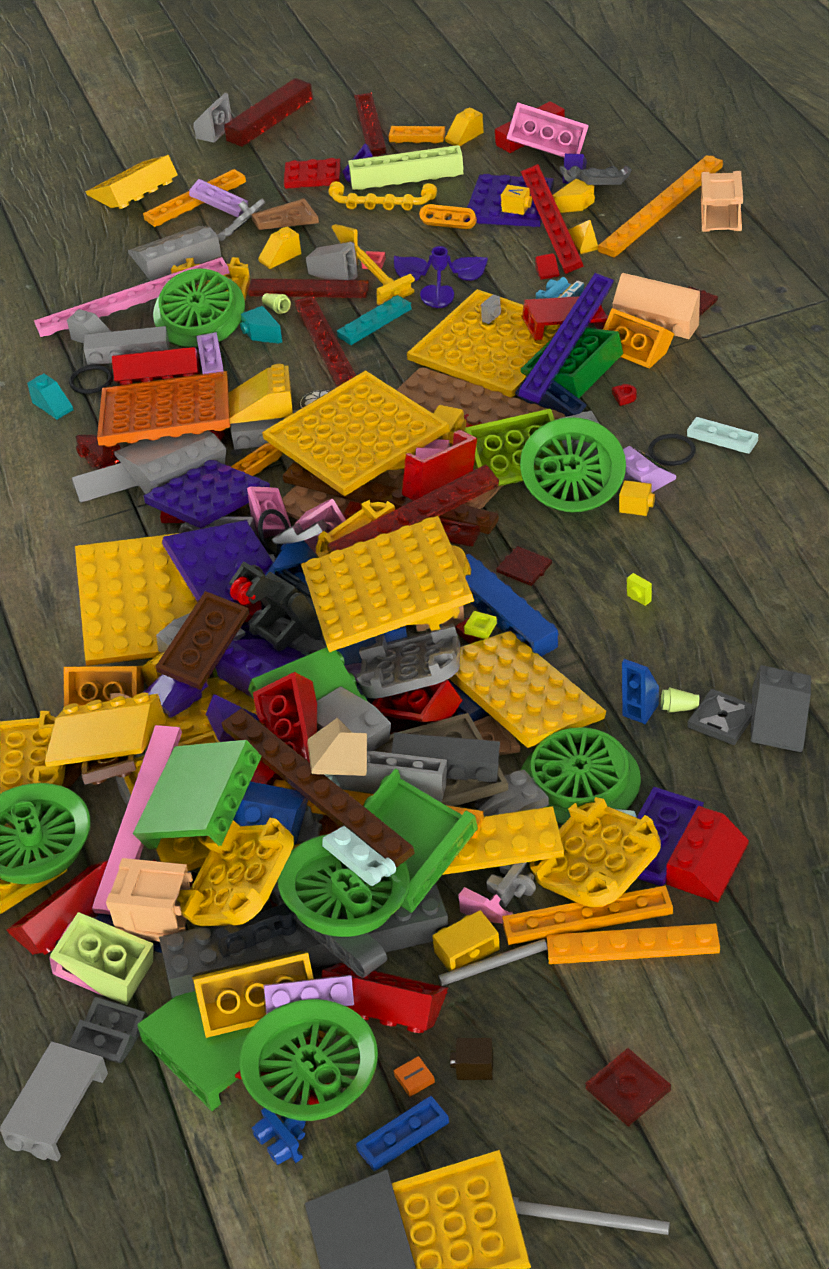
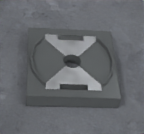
(727, 728)

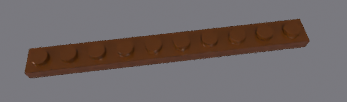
(382, 493)
(318, 788)

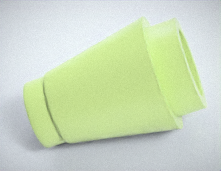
(277, 302)
(677, 700)

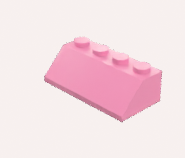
(546, 131)

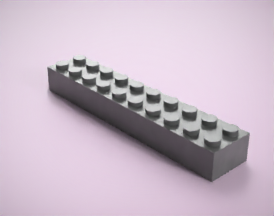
(198, 953)

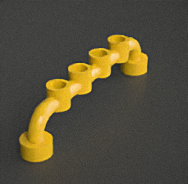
(370, 200)

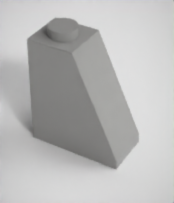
(333, 262)

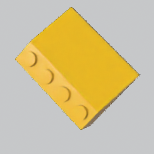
(134, 182)
(262, 396)
(104, 729)

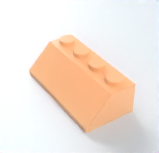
(659, 303)

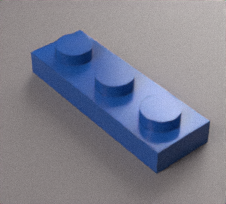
(402, 1133)

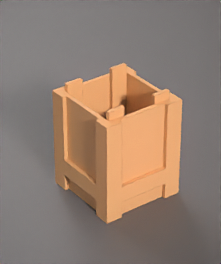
(721, 201)
(146, 898)

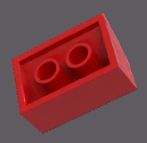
(422, 704)
(706, 855)

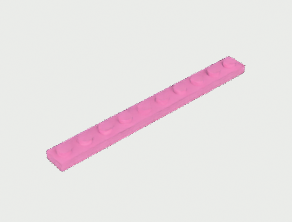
(120, 300)

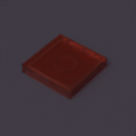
(628, 1087)

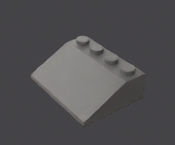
(160, 255)
(158, 461)

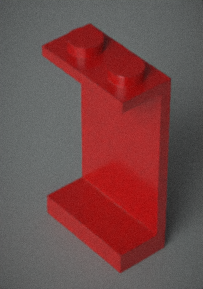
(553, 311)
(433, 472)

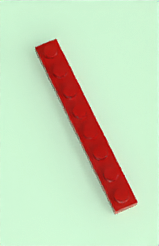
(552, 219)

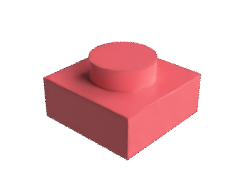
(377, 257)

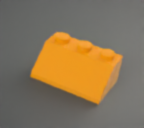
(640, 340)
(93, 683)

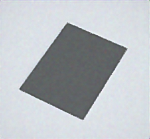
(360, 1227)

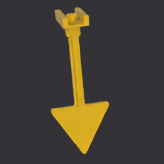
(390, 287)

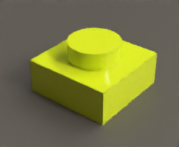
(639, 589)
(480, 625)

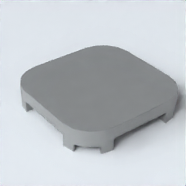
(409, 662)

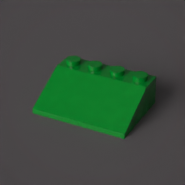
(587, 361)

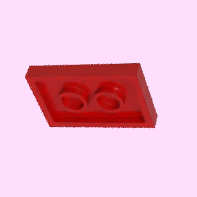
(312, 173)

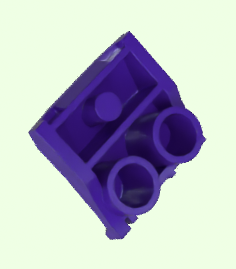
(174, 694)

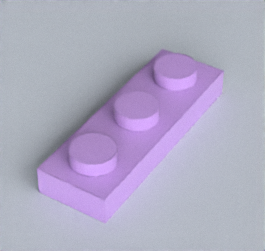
(217, 197)
(210, 353)
(333, 989)

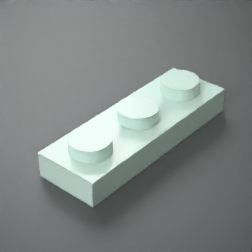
(722, 435)

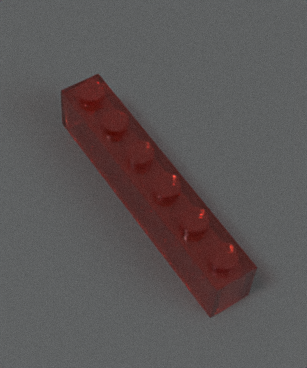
(268, 112)

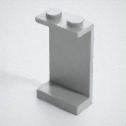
(50, 1100)

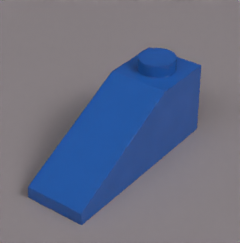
(291, 558)
(639, 692)

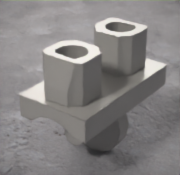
(517, 882)

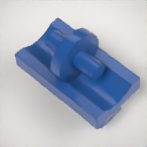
(286, 1144)

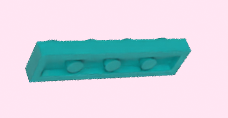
(373, 320)

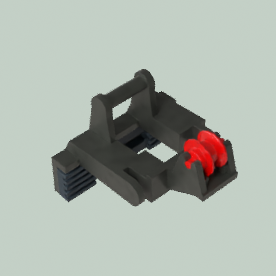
(280, 597)

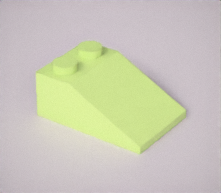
(104, 957)

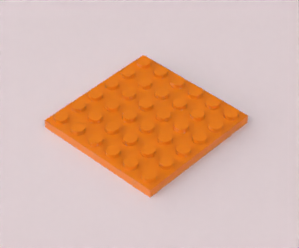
(164, 408)

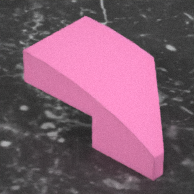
(472, 902)

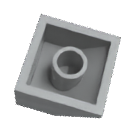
(211, 123)

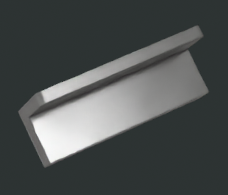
(102, 482)

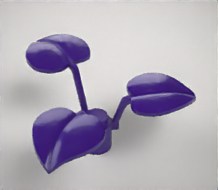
(439, 296)

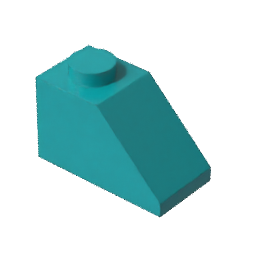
(260, 326)
(49, 396)

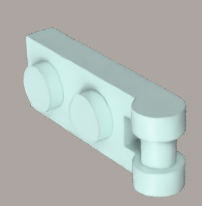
(358, 856)

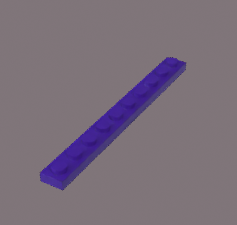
(565, 338)

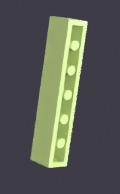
(406, 167)

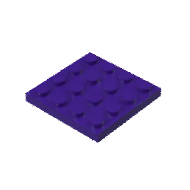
(487, 202)
(204, 493)
(214, 554)

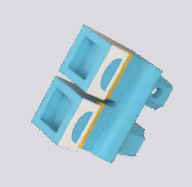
(560, 289)

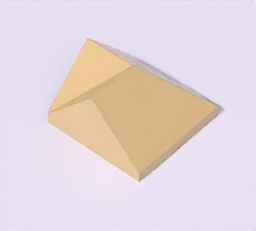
(338, 751)

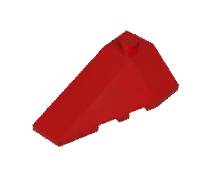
(289, 710)

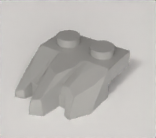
(521, 796)

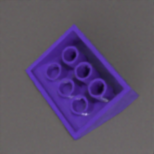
(251, 659)

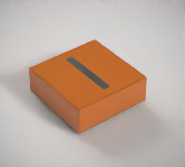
(414, 1076)

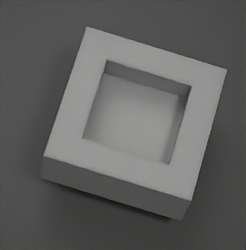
(490, 309)

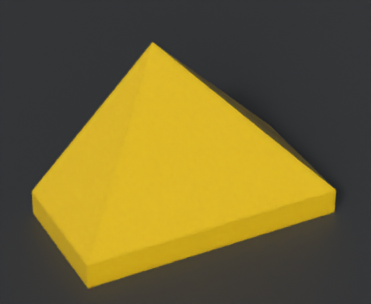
(584, 237)

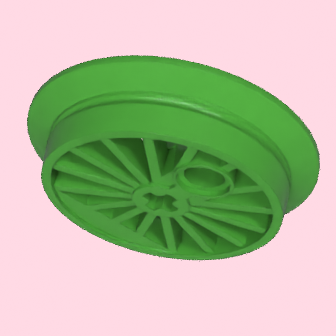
(199, 305)
(609, 458)
(571, 772)
(31, 835)
(319, 882)
(294, 1070)

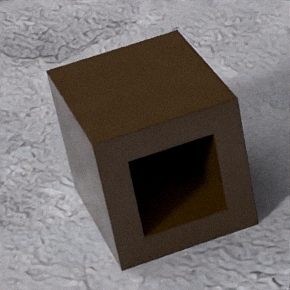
(473, 1059)

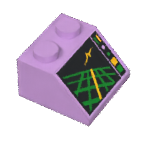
(645, 469)

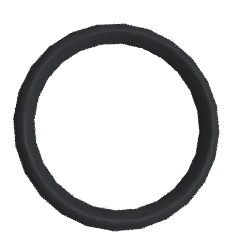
(90, 367)
(672, 463)
(260, 529)

